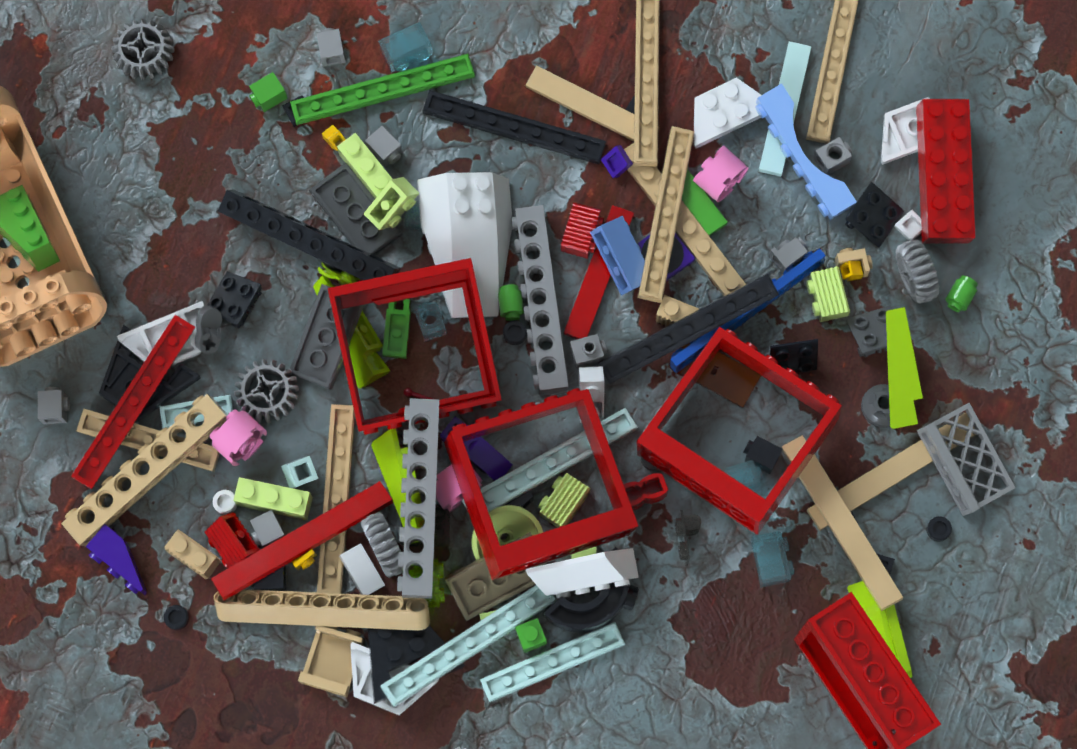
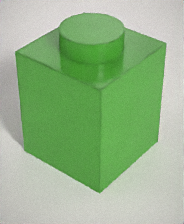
(267, 92)
(531, 635)

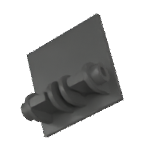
(870, 331)

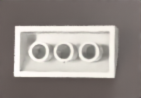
(585, 572)

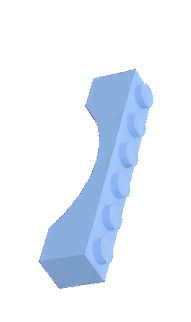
(831, 193)

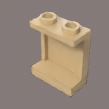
(330, 660)

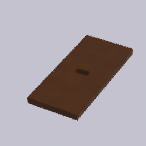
(731, 380)

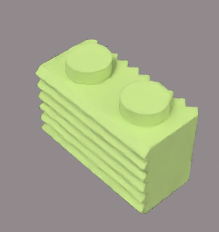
(828, 294)
(564, 501)

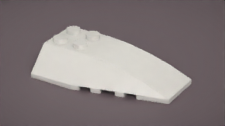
(468, 219)

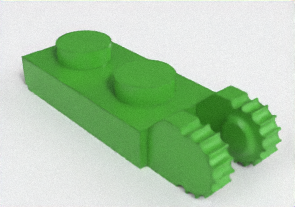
(397, 330)

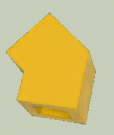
(333, 137)
(855, 270)

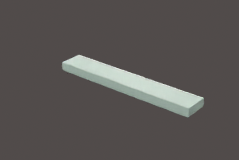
(792, 80)
(552, 662)

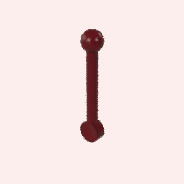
(408, 392)

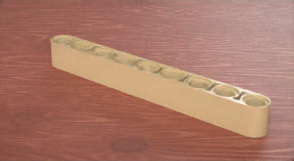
(324, 609)

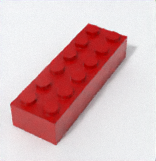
(945, 171)

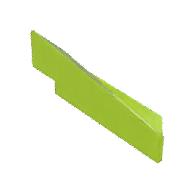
(363, 348)
(902, 370)
(390, 458)
(885, 622)

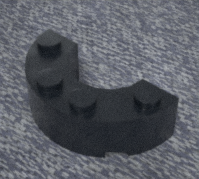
(590, 615)

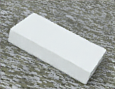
(362, 570)

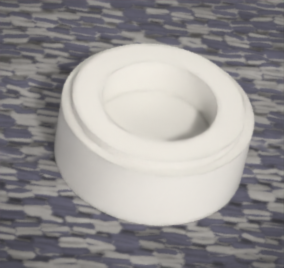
(224, 502)

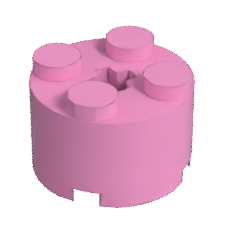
(720, 174)
(238, 437)
(448, 490)

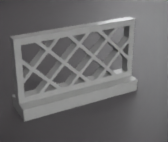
(951, 472)

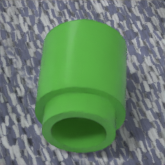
(961, 294)
(510, 302)

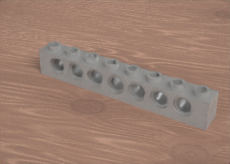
(534, 218)
(428, 411)

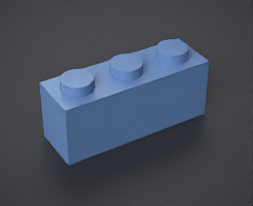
(620, 254)

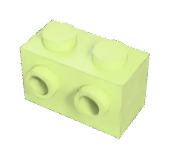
(392, 203)

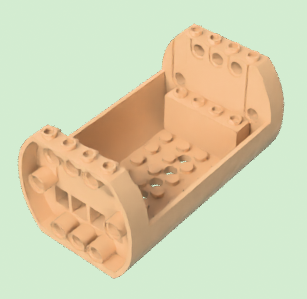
(60, 297)

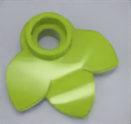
(332, 273)

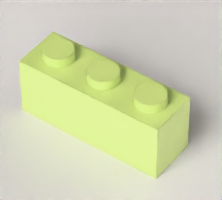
(364, 164)
(273, 497)

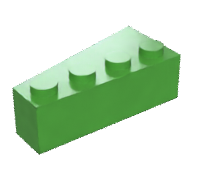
(25, 230)

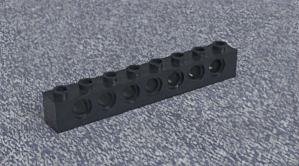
(304, 237)

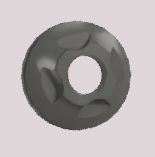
(870, 409)

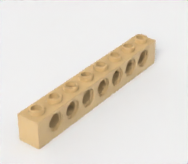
(140, 484)

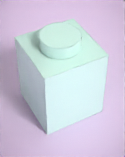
(299, 472)

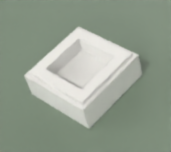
(909, 225)

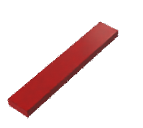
(593, 287)

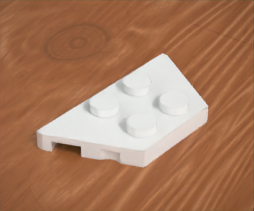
(723, 111)
(900, 133)
(144, 338)
(363, 682)

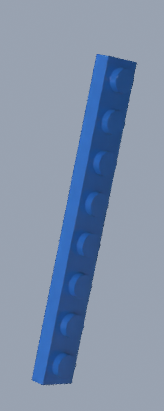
(790, 278)

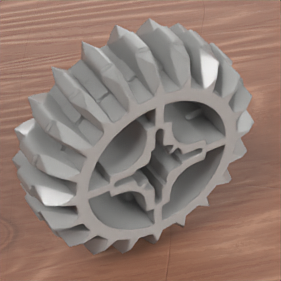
(161, 52)
(917, 271)
(274, 387)
(382, 543)

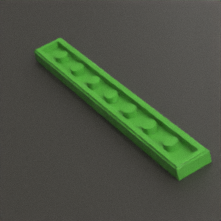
(382, 89)

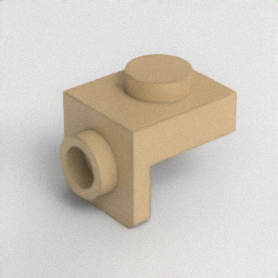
(855, 255)

